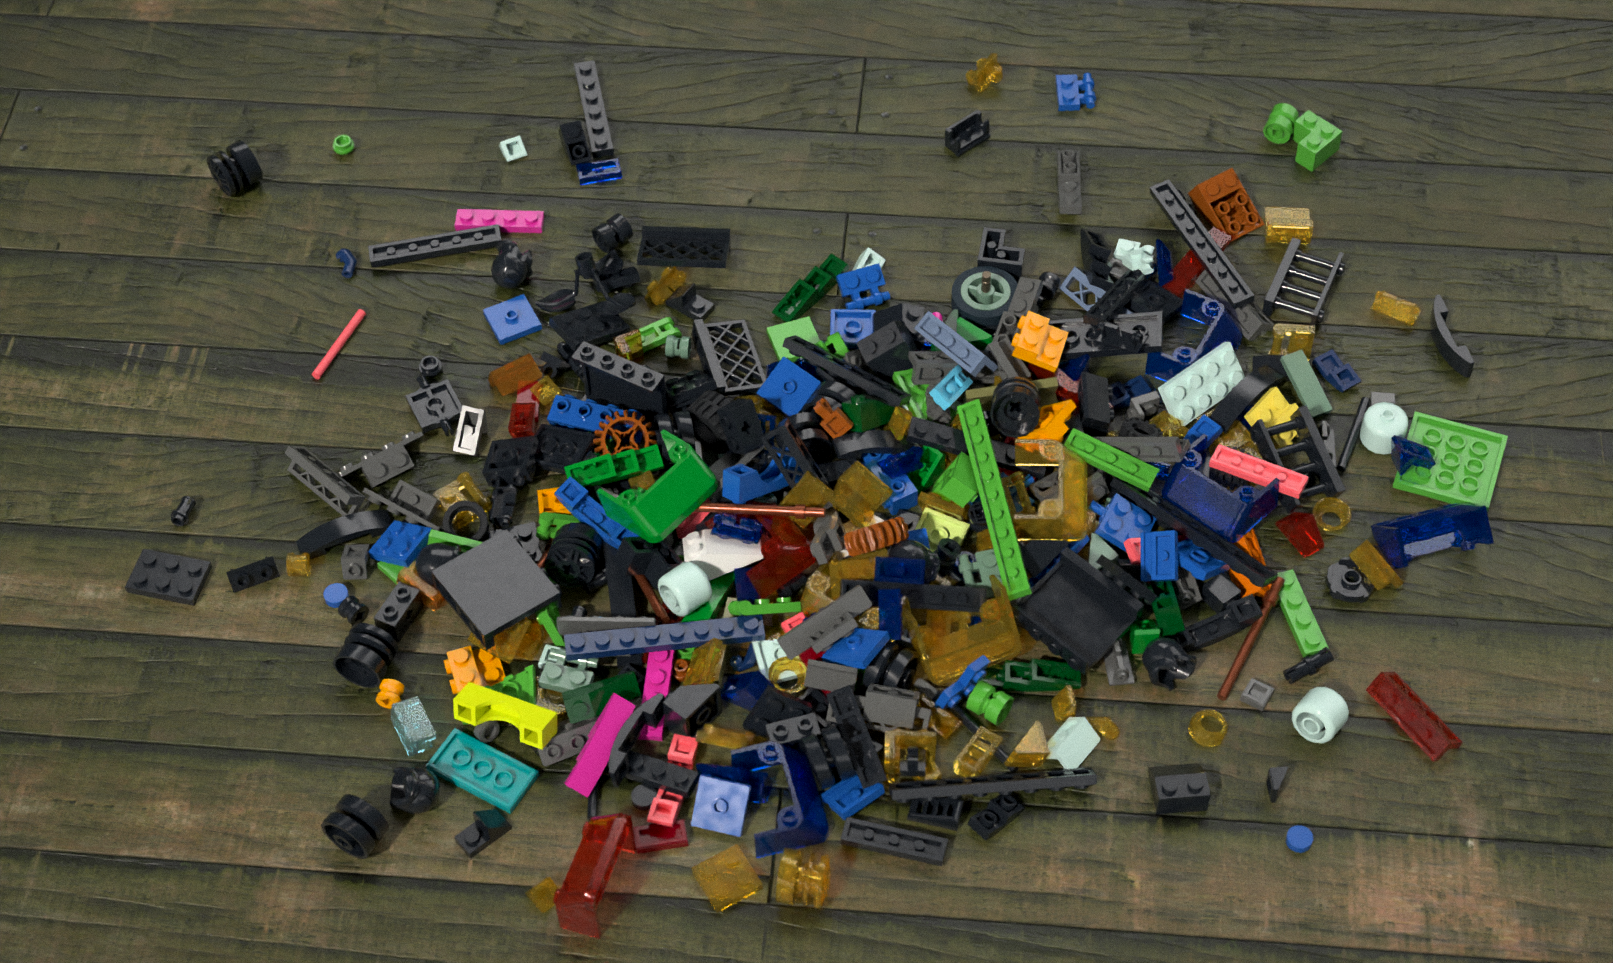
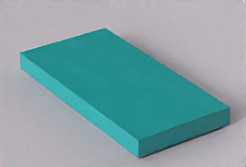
(482, 770)

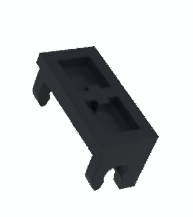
(967, 133)

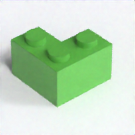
(1315, 140)
(957, 482)

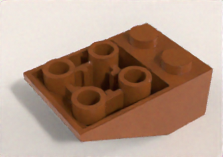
(1226, 205)

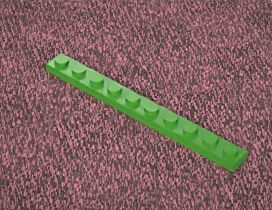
(994, 500)

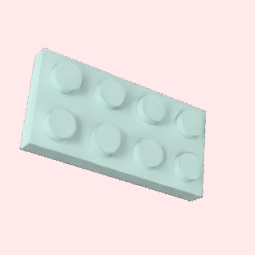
(1202, 384)

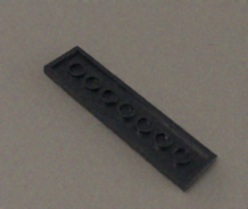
(1083, 336)

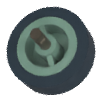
(983, 295)

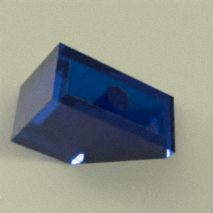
(745, 689)

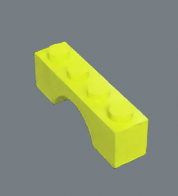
(479, 704)

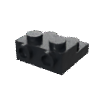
(511, 461)

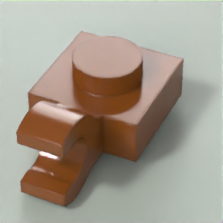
(835, 421)

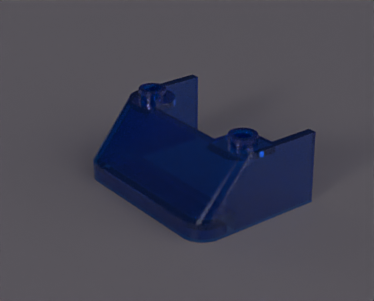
(1221, 329)
(1212, 504)
(1432, 531)
(798, 824)

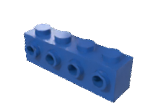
(585, 416)
(904, 492)

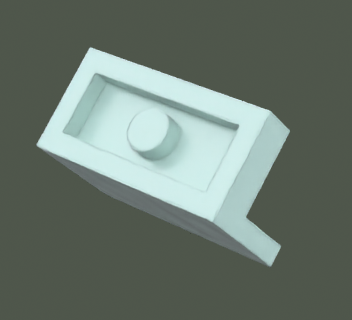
(1073, 742)

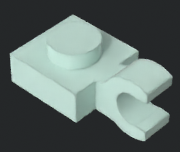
(1125, 246)
(1138, 260)

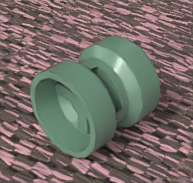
(678, 347)

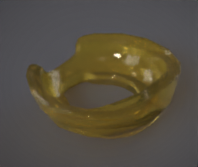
(1333, 505)
(783, 664)
(1201, 735)

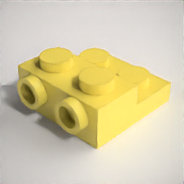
(1274, 410)

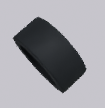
(467, 506)

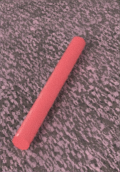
(338, 344)

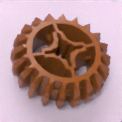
(617, 435)
(876, 536)

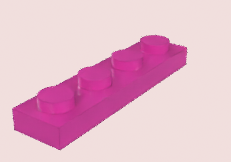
(508, 220)
(657, 681)

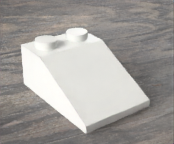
(718, 555)

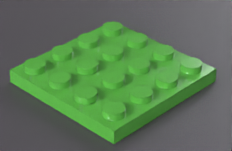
(1464, 460)

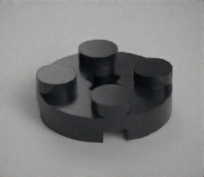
(1344, 590)

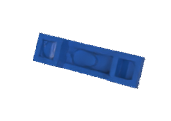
(590, 513)

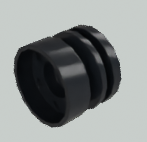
(234, 168)
(1016, 418)
(574, 555)
(365, 655)

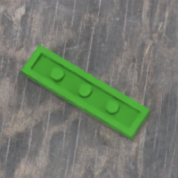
(1112, 460)
(1300, 616)

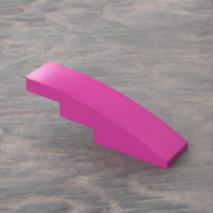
(598, 747)

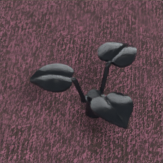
(605, 267)

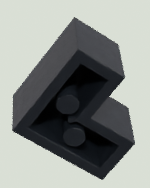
(996, 254)
(641, 557)

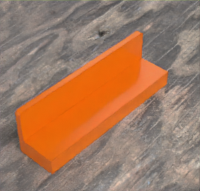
(1249, 545)

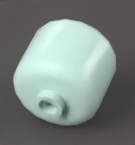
(1380, 425)
(685, 588)
(1320, 715)

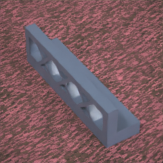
(1080, 275)
(953, 344)

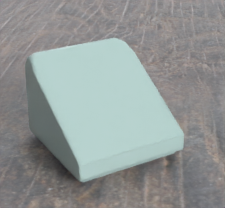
(513, 149)

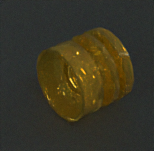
(803, 878)

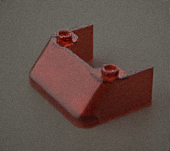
(784, 553)
(591, 871)

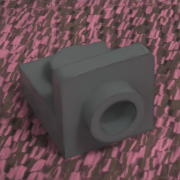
(1143, 405)
(354, 561)

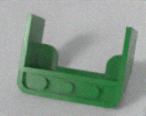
(669, 499)

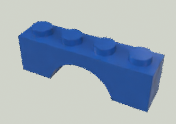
(745, 483)

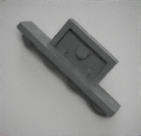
(386, 464)
(410, 501)
(572, 624)
(826, 625)
(567, 742)

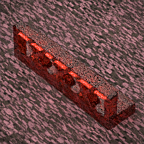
(1413, 715)

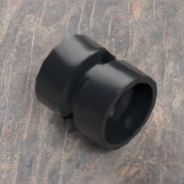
(611, 233)

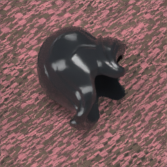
(511, 265)
(915, 550)
(434, 556)
(1167, 661)
(414, 789)

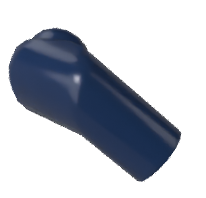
(349, 260)
(743, 663)

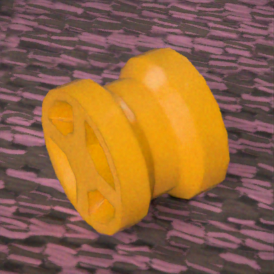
(390, 692)

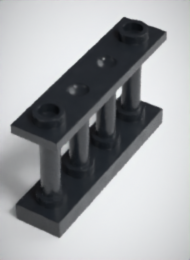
(1288, 269)
(1314, 447)

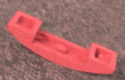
(667, 804)

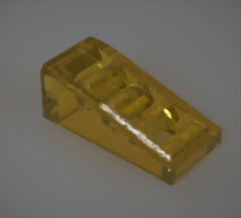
(966, 766)

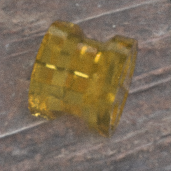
(298, 564)

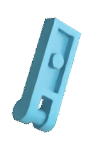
(950, 387)

